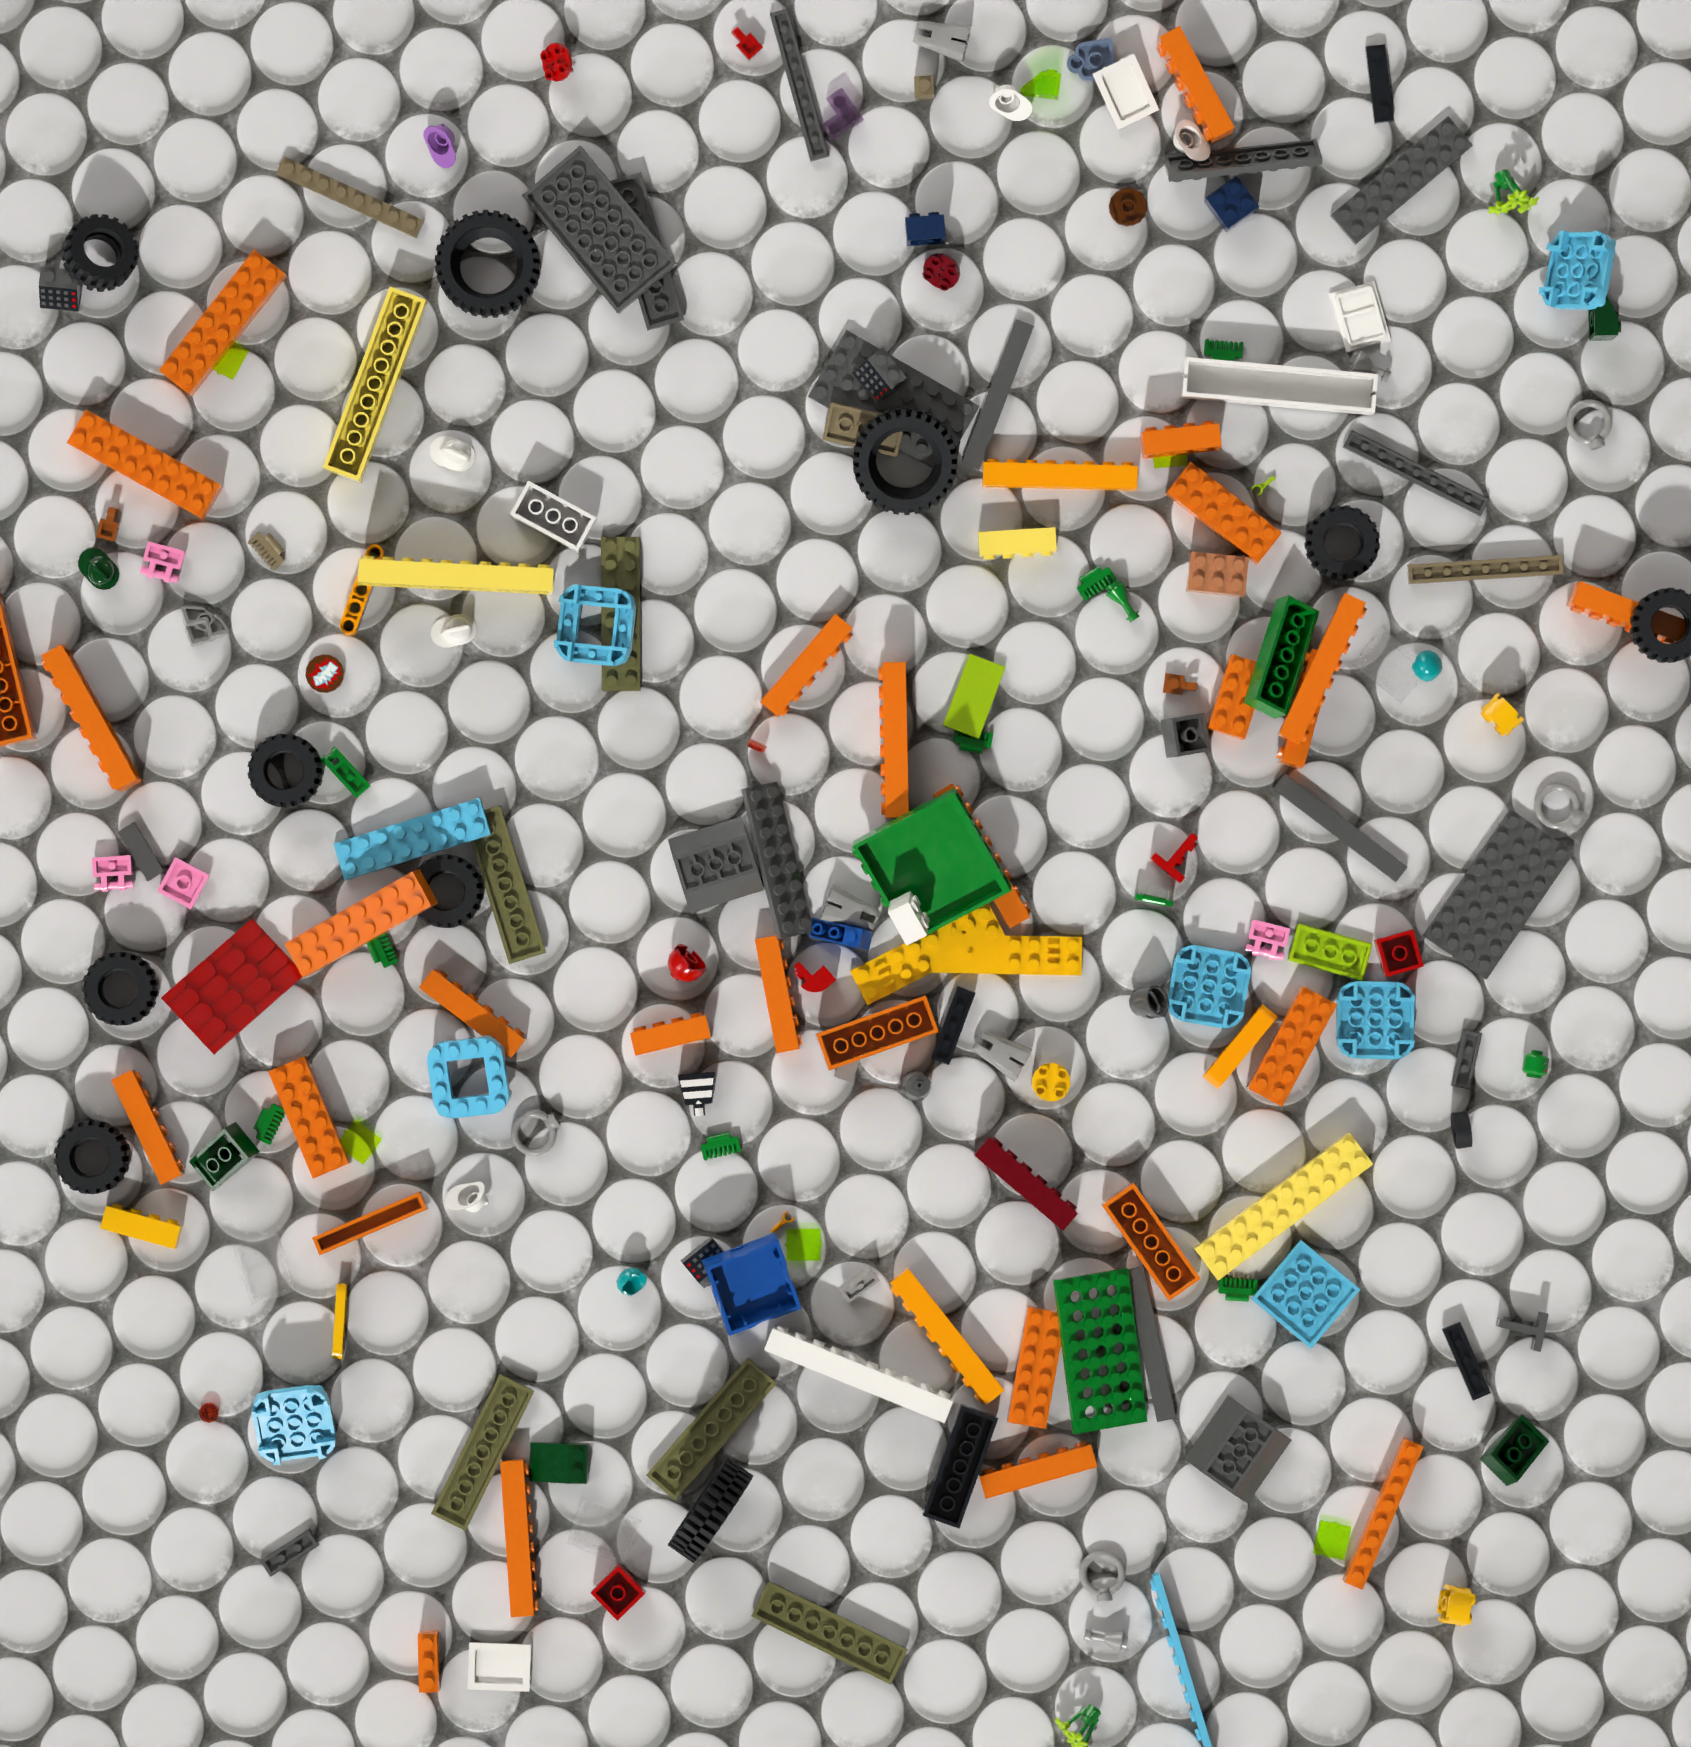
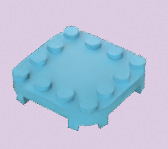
(1578, 270)
(1209, 986)
(1375, 1020)
(293, 1423)

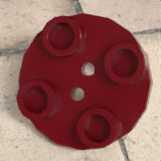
(949, 275)

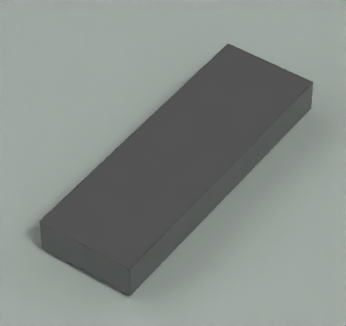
(141, 851)
(1466, 1059)
(289, 1552)

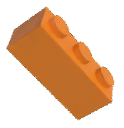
(428, 1661)

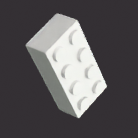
(553, 516)

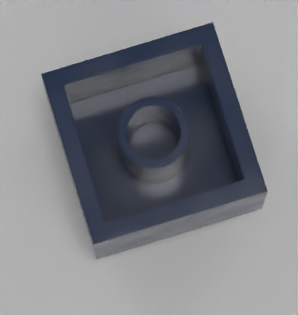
(1231, 203)
(925, 229)

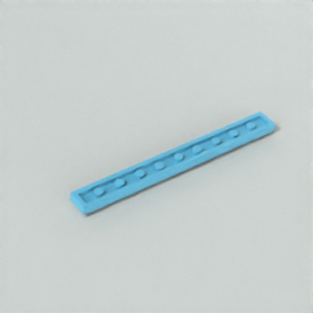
(1179, 1659)

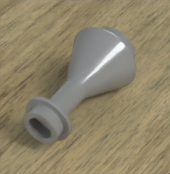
(1362, 362)
(1115, 1640)

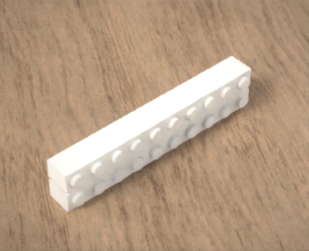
(1279, 386)
(859, 1374)

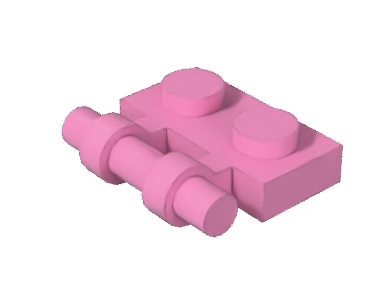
(165, 556)
(112, 866)
(1270, 934)

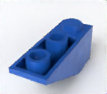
(841, 934)

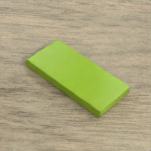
(974, 696)
(1330, 952)

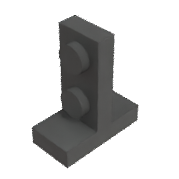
(1527, 1327)

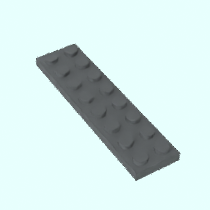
(1244, 160)
(1401, 180)
(660, 301)
(777, 860)

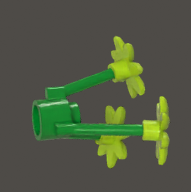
(1518, 197)
(1089, 1716)

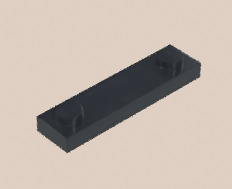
(1379, 84)
(953, 1025)
(1466, 1361)

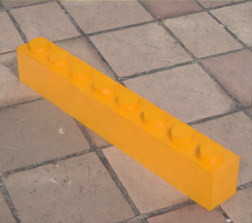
(1060, 476)
(947, 1336)

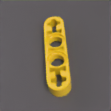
(339, 1321)

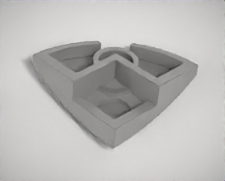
(202, 626)

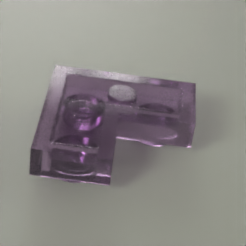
(846, 115)

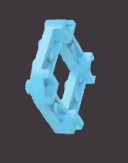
(569, 625)
(496, 1074)

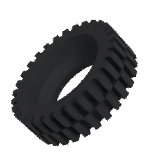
(487, 226)
(913, 498)
(710, 1510)

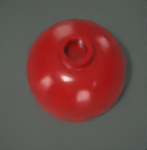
(685, 965)

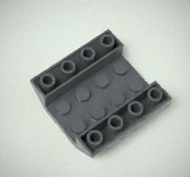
(715, 864)
(1237, 1449)

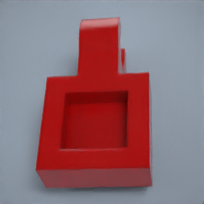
(747, 44)

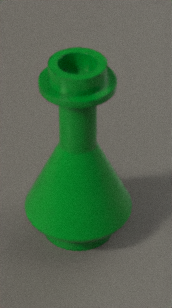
(1118, 593)

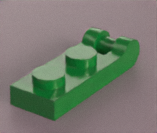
(346, 773)

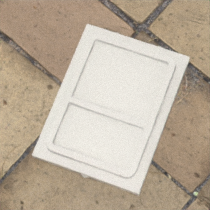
(1125, 91)
(1360, 317)
(499, 1666)

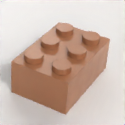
(1217, 574)

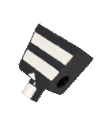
(697, 1090)

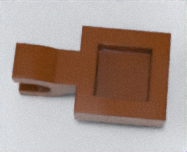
(109, 528)
(1175, 684)

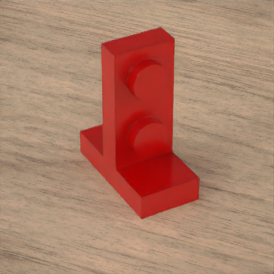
(1176, 859)

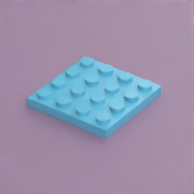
(1305, 1294)

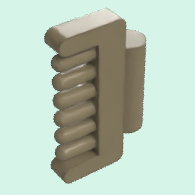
(272, 548)

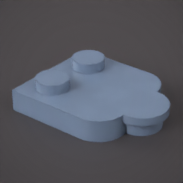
(1091, 57)

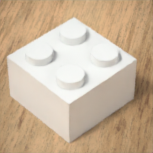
(908, 917)

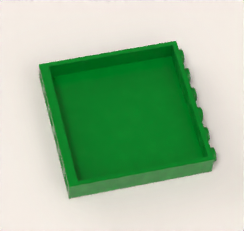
(935, 856)

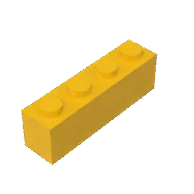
(141, 1226)

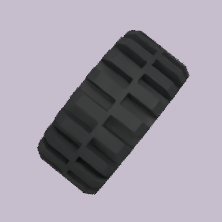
(83, 268)
(1368, 543)
(1642, 629)
(259, 770)
(472, 890)
(94, 988)
(66, 1163)

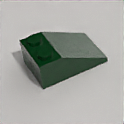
(1603, 323)
(224, 1156)
(1514, 1450)
(559, 1462)

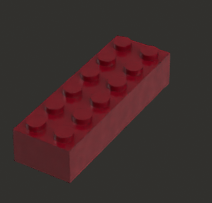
(1025, 1183)

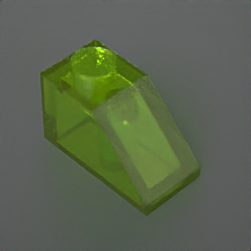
(1043, 85)

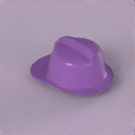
(440, 144)

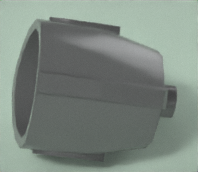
(1148, 1000)
(915, 1085)

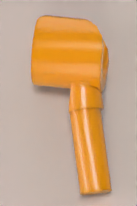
(781, 1222)

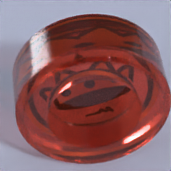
(753, 744)
(209, 1412)

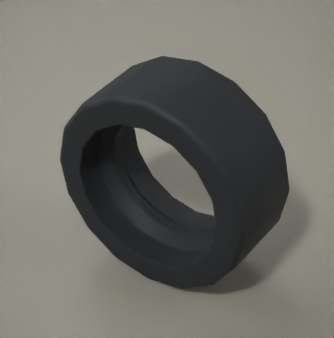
(1461, 1129)

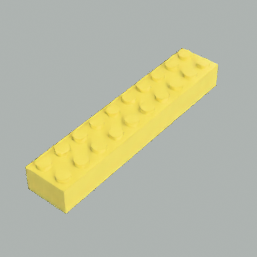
(375, 384)
(455, 576)
(1283, 1206)

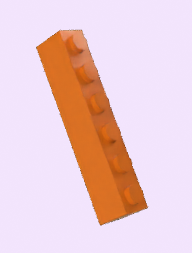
(807, 665)
(777, 994)
(471, 1012)
(147, 1126)
(370, 1223)
(1037, 1470)

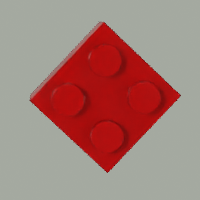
(1398, 953)
(618, 1591)

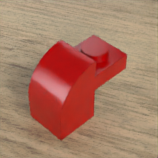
(814, 983)

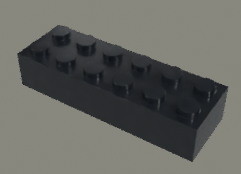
(960, 1466)

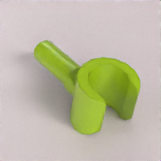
(1263, 485)

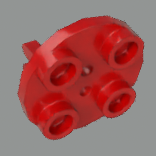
(556, 62)

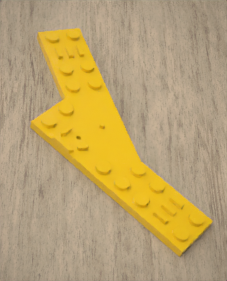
(968, 946)

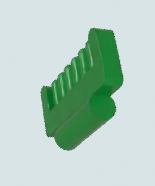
(1220, 354)
(1093, 577)
(972, 744)
(1154, 900)
(378, 952)
(265, 1120)
(717, 1141)
(1234, 1293)

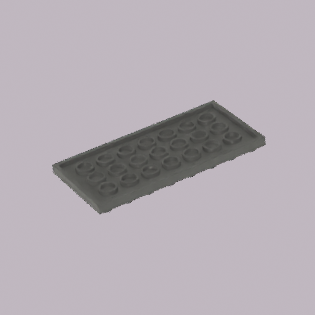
(599, 229)
(918, 391)
(1498, 894)

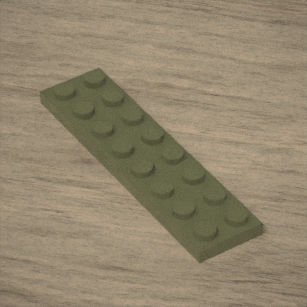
(622, 571)
(507, 890)
(711, 1429)
(482, 1452)
(829, 1632)

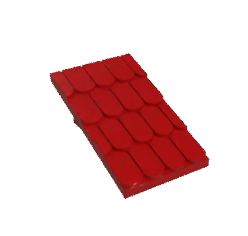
(232, 986)

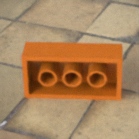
(1180, 440)
(1229, 712)
(670, 1035)

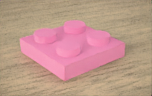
(183, 883)

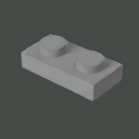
(858, 1284)

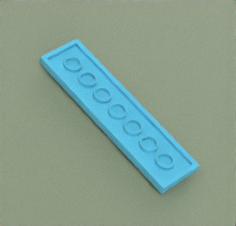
(412, 839)

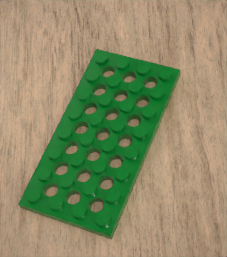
(1129, 1355)

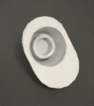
(1010, 103)
(1191, 141)
(452, 453)
(453, 630)
(467, 1197)

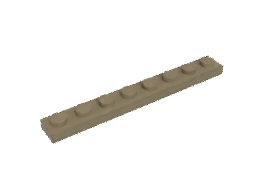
(350, 197)
(1485, 569)

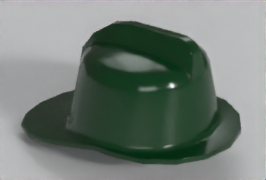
(98, 568)

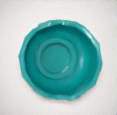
(1427, 665)
(631, 1281)

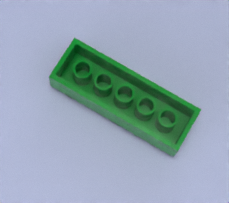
(1281, 657)

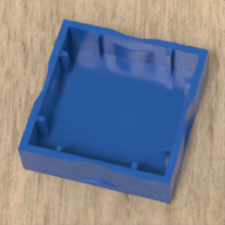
(751, 1284)

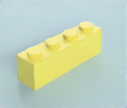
(1017, 542)

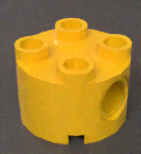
(1501, 714)
(1050, 1082)
(1455, 1605)

